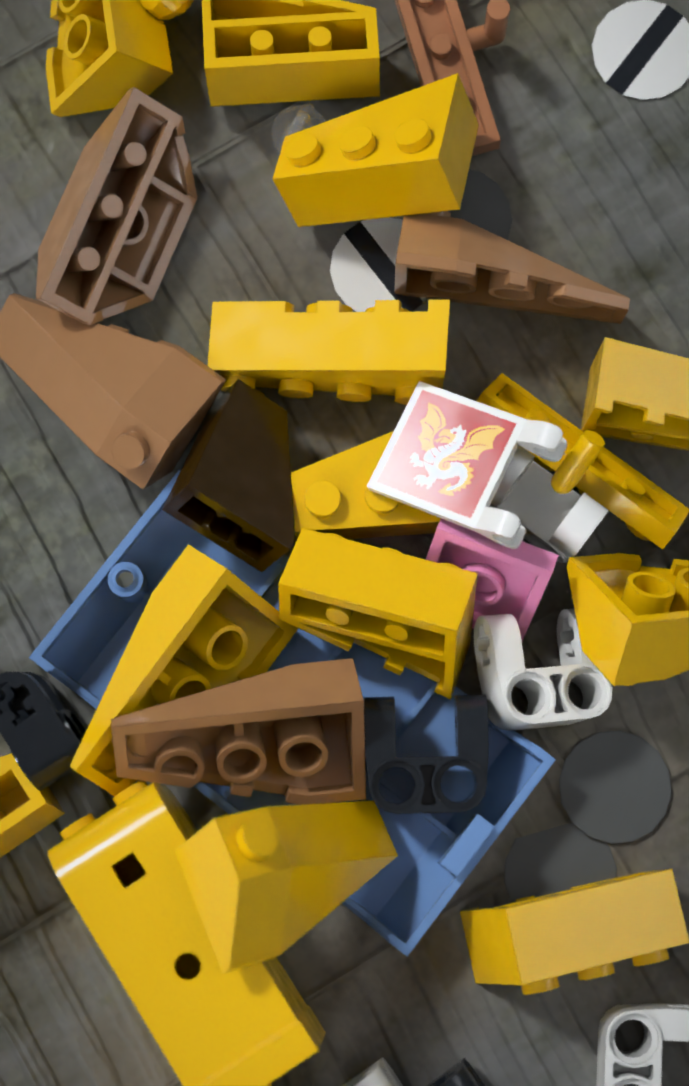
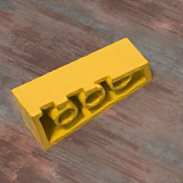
(330, 347)

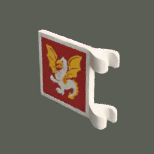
(453, 458)

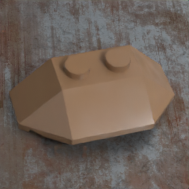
(119, 214)

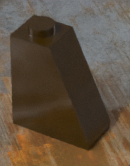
(239, 479)

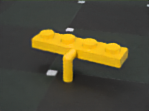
(594, 469)

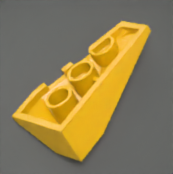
(103, 54)
(631, 616)
(192, 637)
(279, 872)

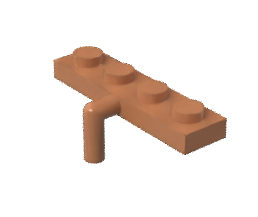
(445, 47)

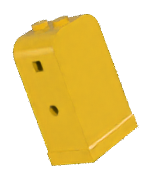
(144, 918)

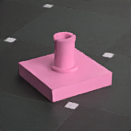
(507, 578)

